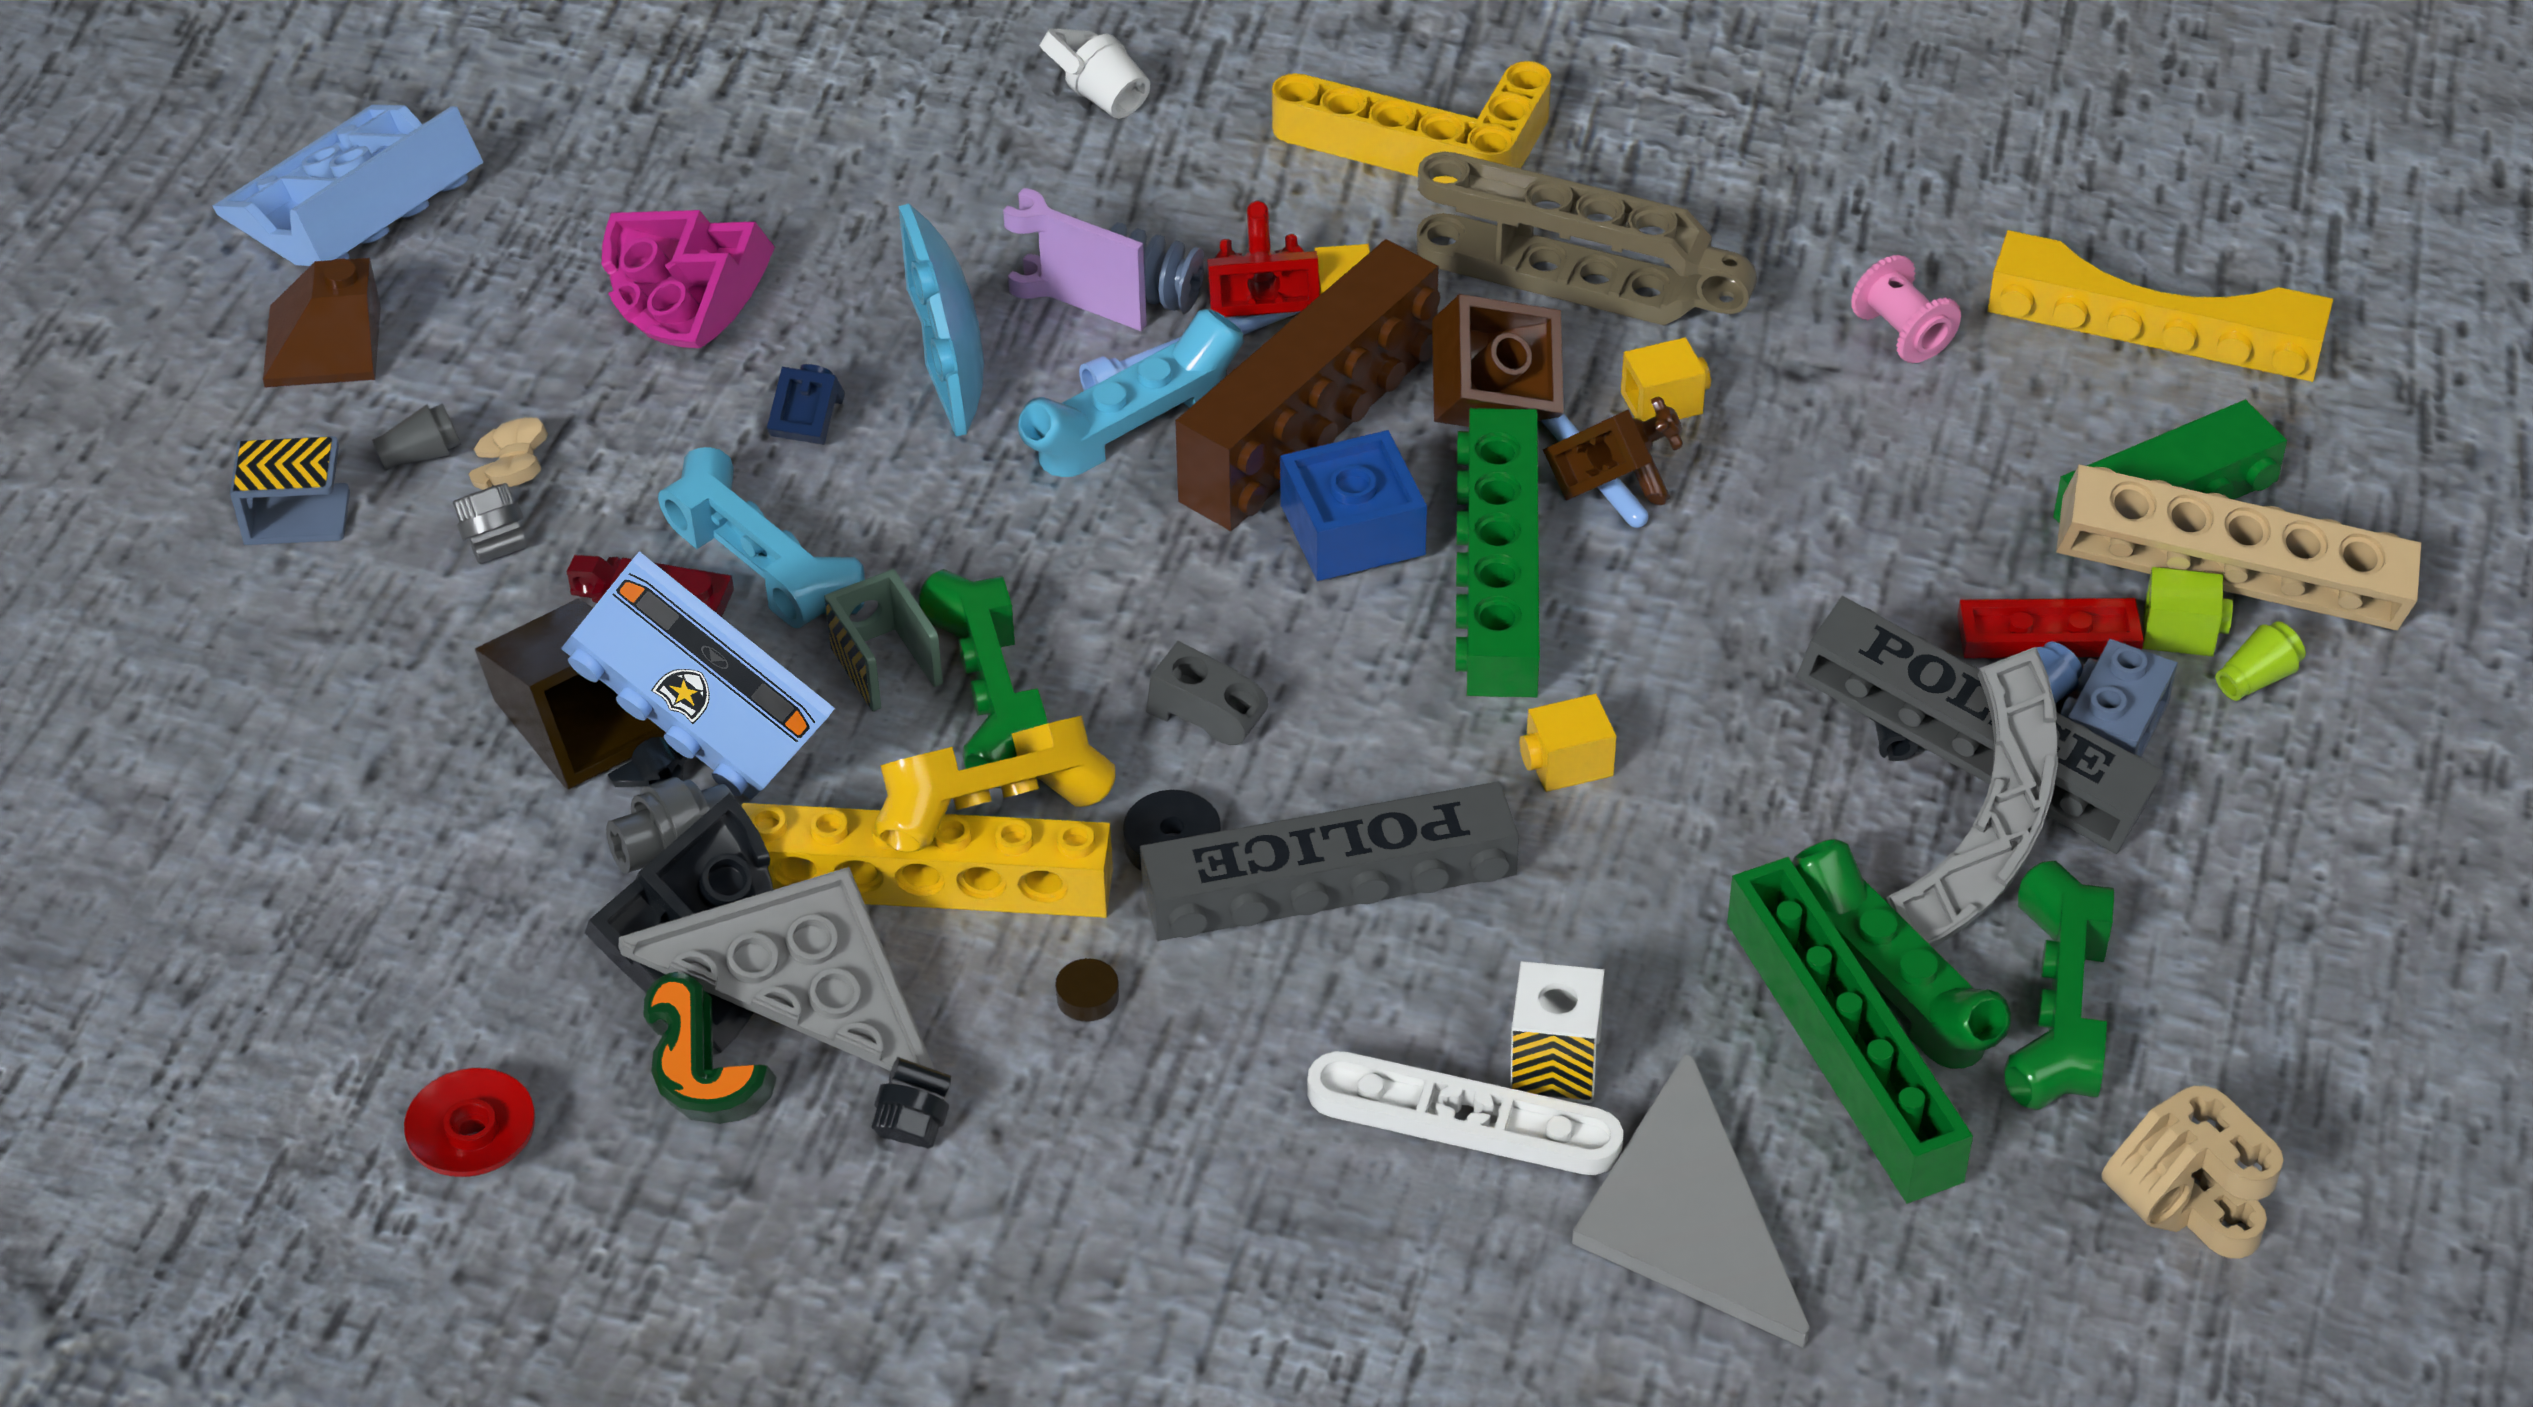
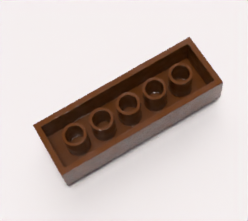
(1306, 383)

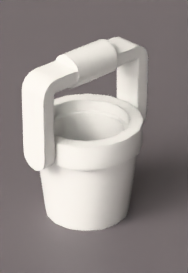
(1098, 69)

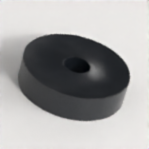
(1164, 814)

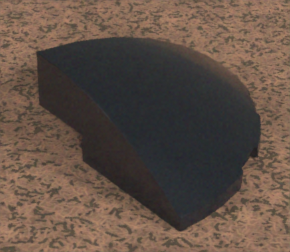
(703, 869)

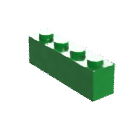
(2218, 453)

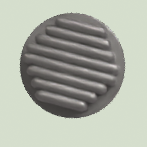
(490, 522)

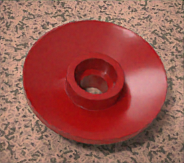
(465, 1104)

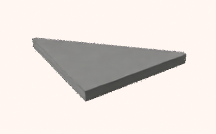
(798, 959)
(1688, 1216)

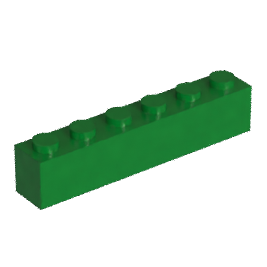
(1849, 1030)

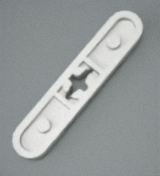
(1426, 1102)

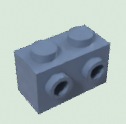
(2123, 695)

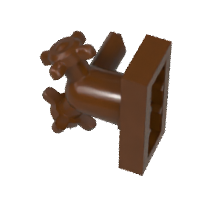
(1613, 450)

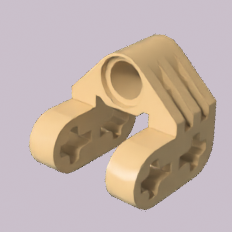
(2167, 1151)

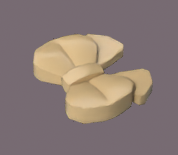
(515, 446)

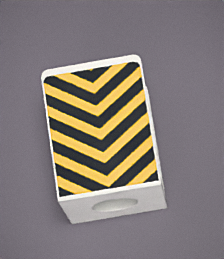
(1556, 1030)

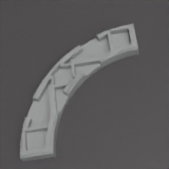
(2012, 811)

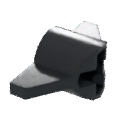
(651, 763)

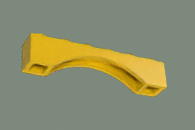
(2261, 331)

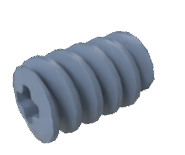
(1168, 275)

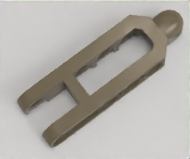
(1510, 248)

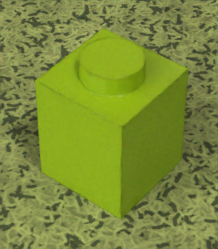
(2185, 611)

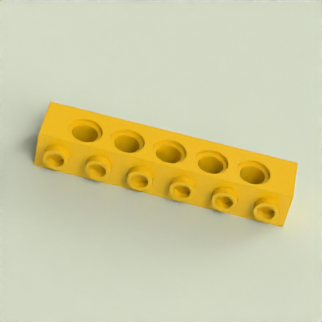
(968, 866)

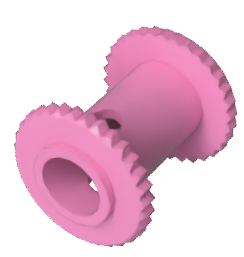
(1922, 325)

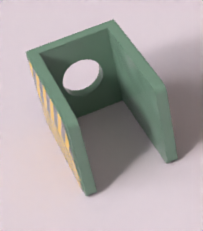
(895, 611)

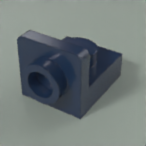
(804, 403)

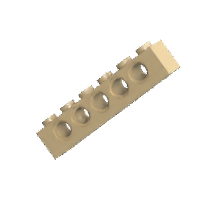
(2255, 547)

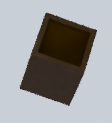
(559, 712)

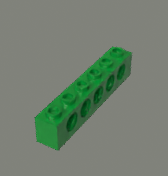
(1501, 553)

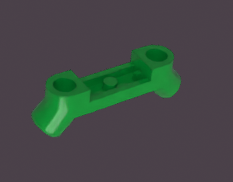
(984, 619)
(1945, 1012)
(2073, 1049)

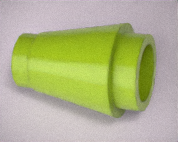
(2263, 659)

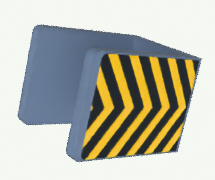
(288, 491)

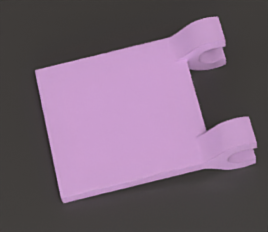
(1078, 263)

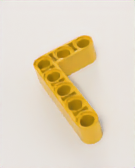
(1402, 132)

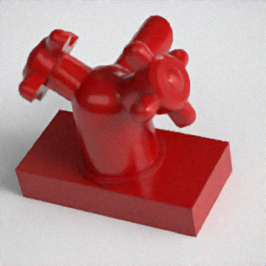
(1262, 278)

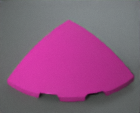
(682, 273)

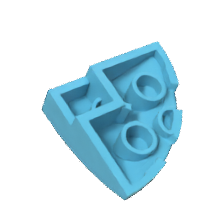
(947, 318)

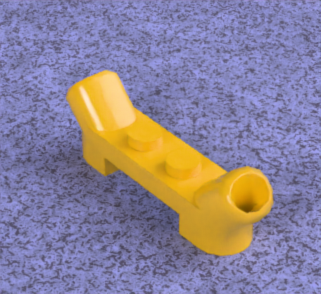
(925, 783)

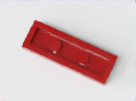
(2014, 625)

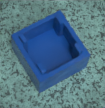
(1353, 505)

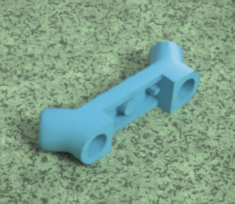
(1075, 432)
(705, 508)

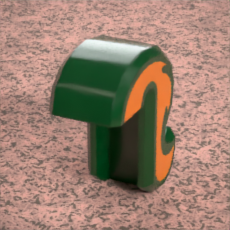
(684, 1056)

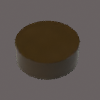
(1087, 989)

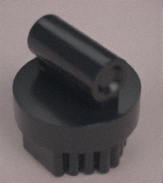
(911, 1104)

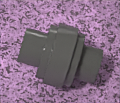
(658, 819)

